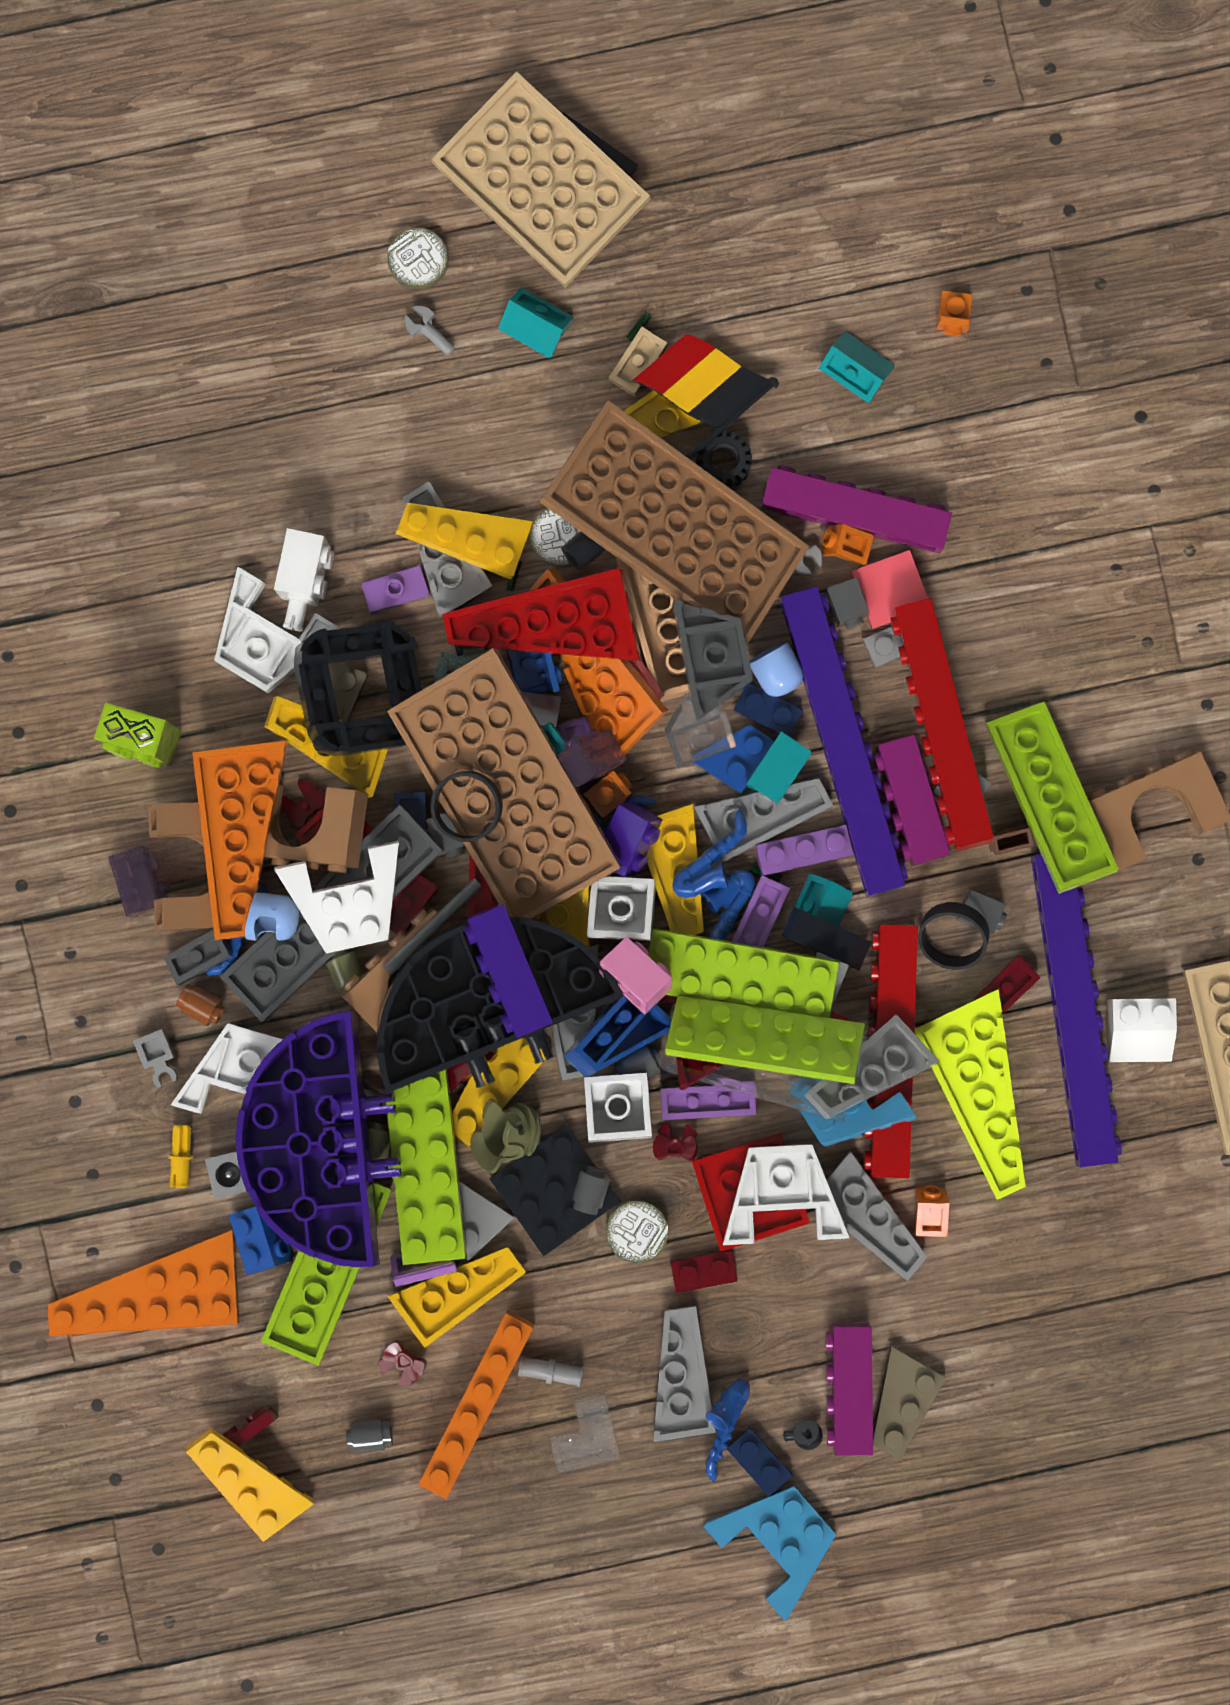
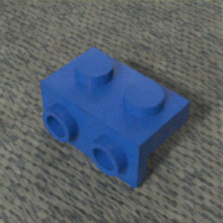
(534, 671)
(257, 1242)

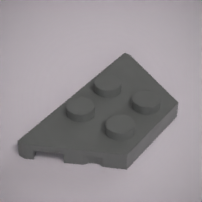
(712, 656)

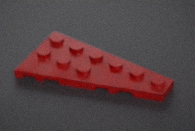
(567, 618)

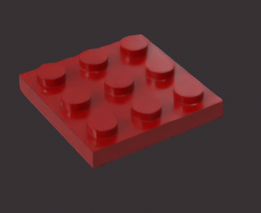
(719, 1181)

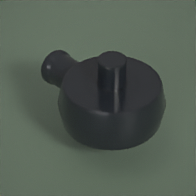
(806, 1435)

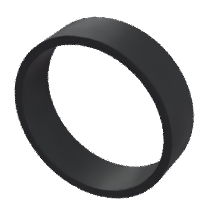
(435, 810)
(944, 960)

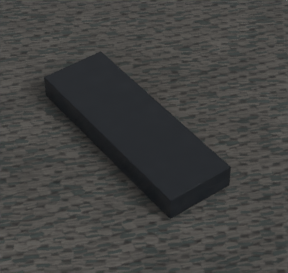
(826, 938)

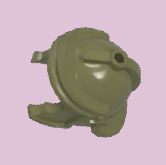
(505, 1135)

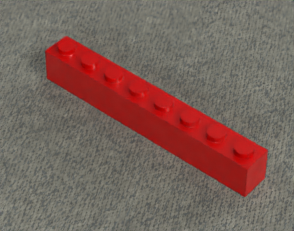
(943, 725)
(894, 995)

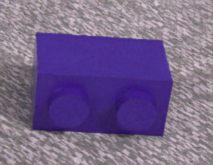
(632, 835)

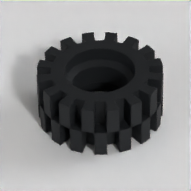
(737, 447)

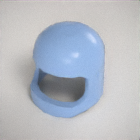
(777, 670)
(272, 914)

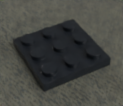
(542, 1190)

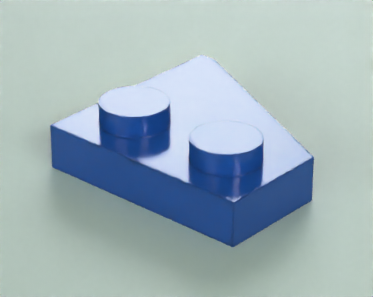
(738, 763)

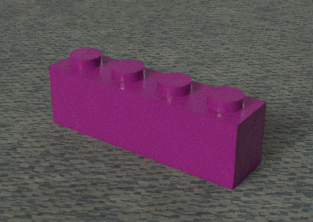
(912, 801)
(851, 1389)

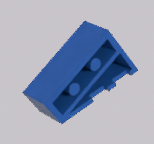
(615, 1035)

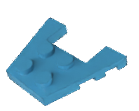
(860, 1119)
(789, 1531)

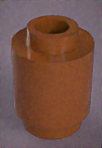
(200, 1004)

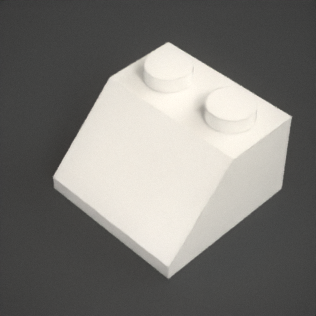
(622, 908)
(1141, 1029)
(617, 1107)

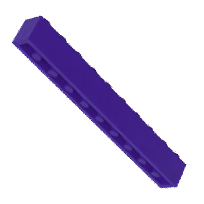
(842, 742)
(1076, 1020)

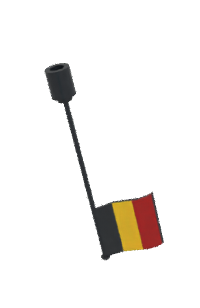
(701, 385)

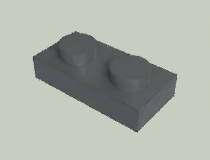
(197, 957)

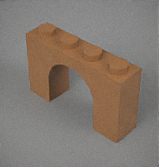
(1186, 778)
(336, 842)
(179, 912)
(368, 991)

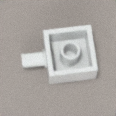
(302, 574)

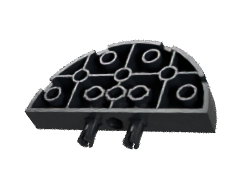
(444, 1012)

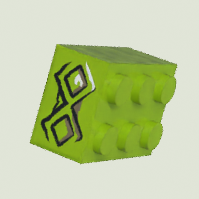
(137, 736)

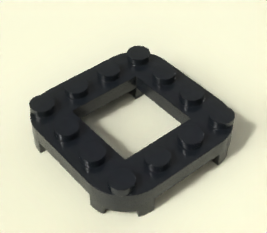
(317, 692)

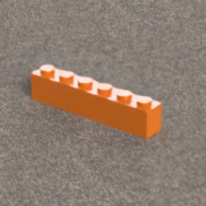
(476, 1404)

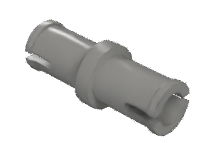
(551, 1371)

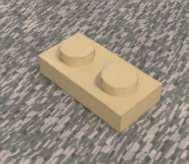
(639, 355)

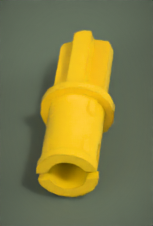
(180, 1156)

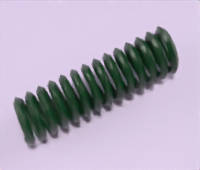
(643, 321)
(515, 574)
(774, 877)

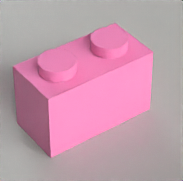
(637, 974)

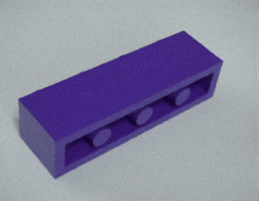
(508, 971)

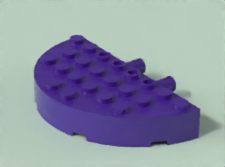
(308, 1143)

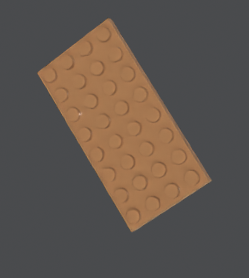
(673, 520)
(546, 833)

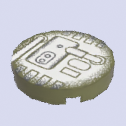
(417, 258)
(548, 535)
(637, 1231)

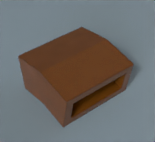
(1022, 829)

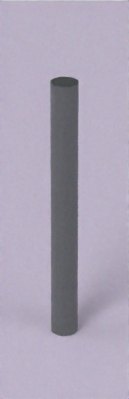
(432, 926)

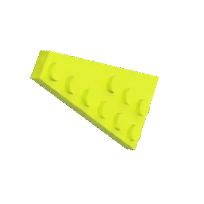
(979, 1086)

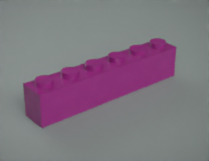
(869, 511)

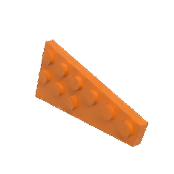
(609, 690)
(236, 812)
(174, 1292)

